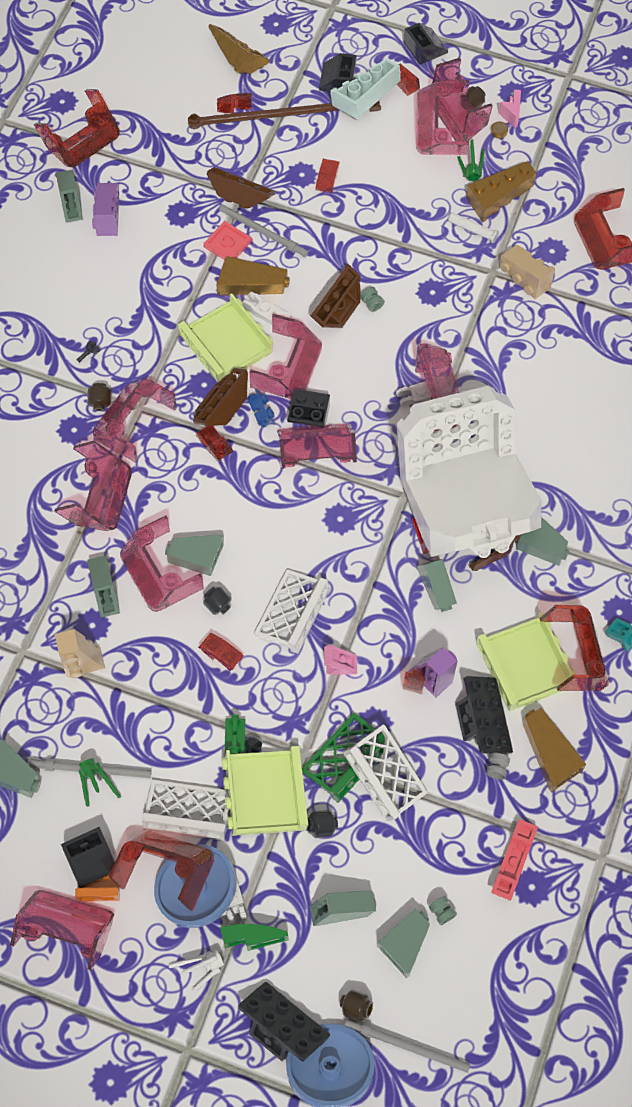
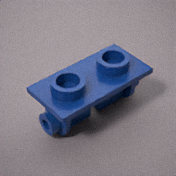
(259, 402)

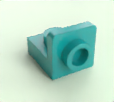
(620, 632)

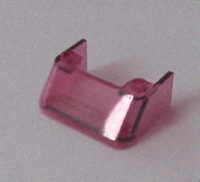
(456, 110)
(430, 138)
(301, 365)
(437, 370)
(110, 426)
(316, 443)
(107, 490)
(154, 588)
(65, 920)

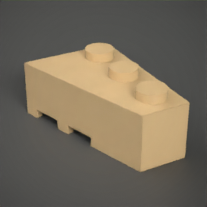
(527, 271)
(78, 654)

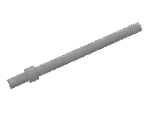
(291, 245)
(51, 765)
(366, 1030)

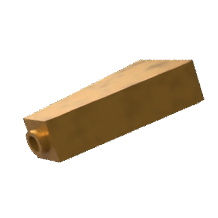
(243, 277)
(552, 750)

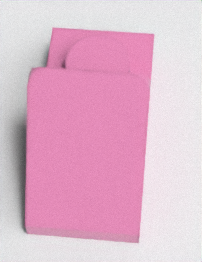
(511, 109)
(339, 661)

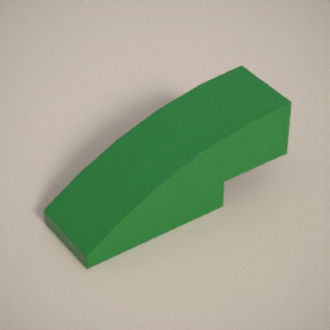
(253, 935)

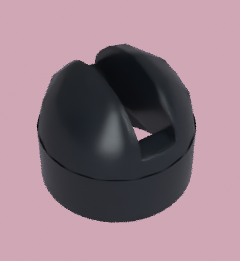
(253, 744)

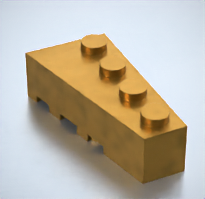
(499, 189)

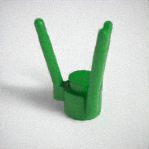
(473, 171)
(89, 769)

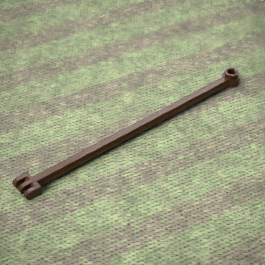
(196, 121)

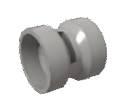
(498, 766)

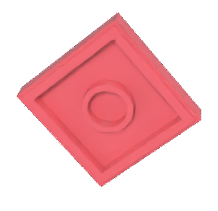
(227, 241)

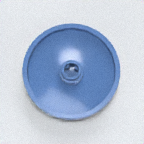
(213, 899)
(335, 1072)

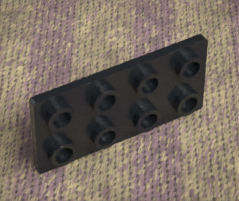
(483, 716)
(281, 1024)

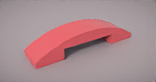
(514, 860)

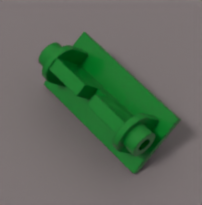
(235, 734)

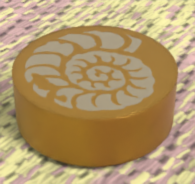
(499, 129)

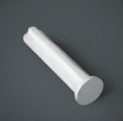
(473, 227)

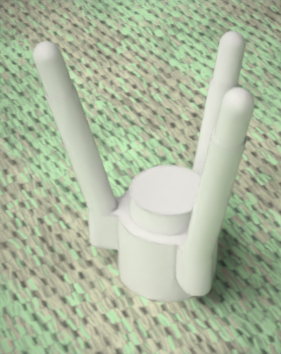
(210, 960)

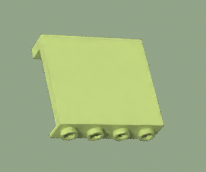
(227, 339)
(525, 662)
(265, 792)

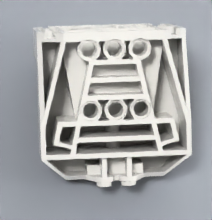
(471, 488)

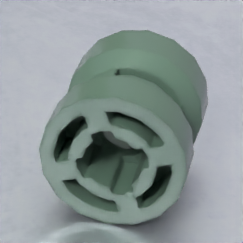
(372, 299)
(442, 910)

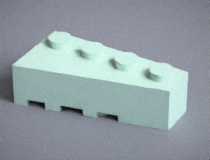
(366, 89)

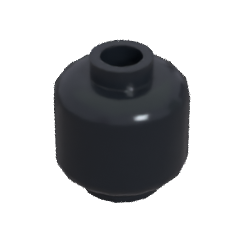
(217, 600)
(322, 824)

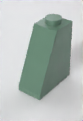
(69, 196)
(544, 544)
(195, 552)
(437, 584)
(103, 586)
(16, 773)
(342, 907)
(405, 941)

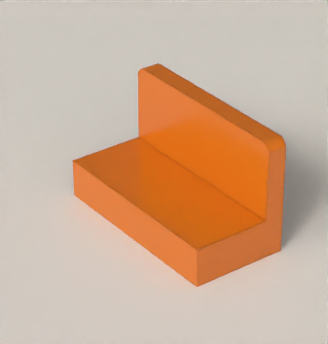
(98, 891)

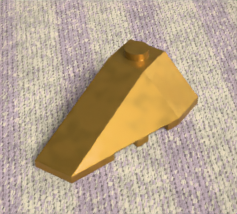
(238, 52)

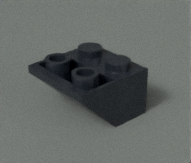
(423, 43)
(337, 71)
(309, 408)
(88, 857)

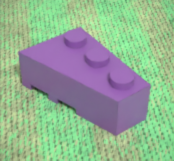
(106, 209)
(438, 669)

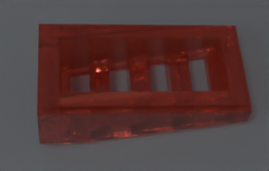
(409, 82)

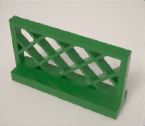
(348, 777)

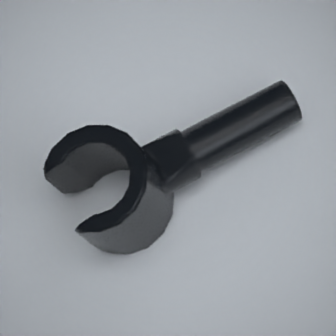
(89, 349)

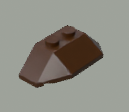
(238, 189)
(337, 299)
(223, 399)

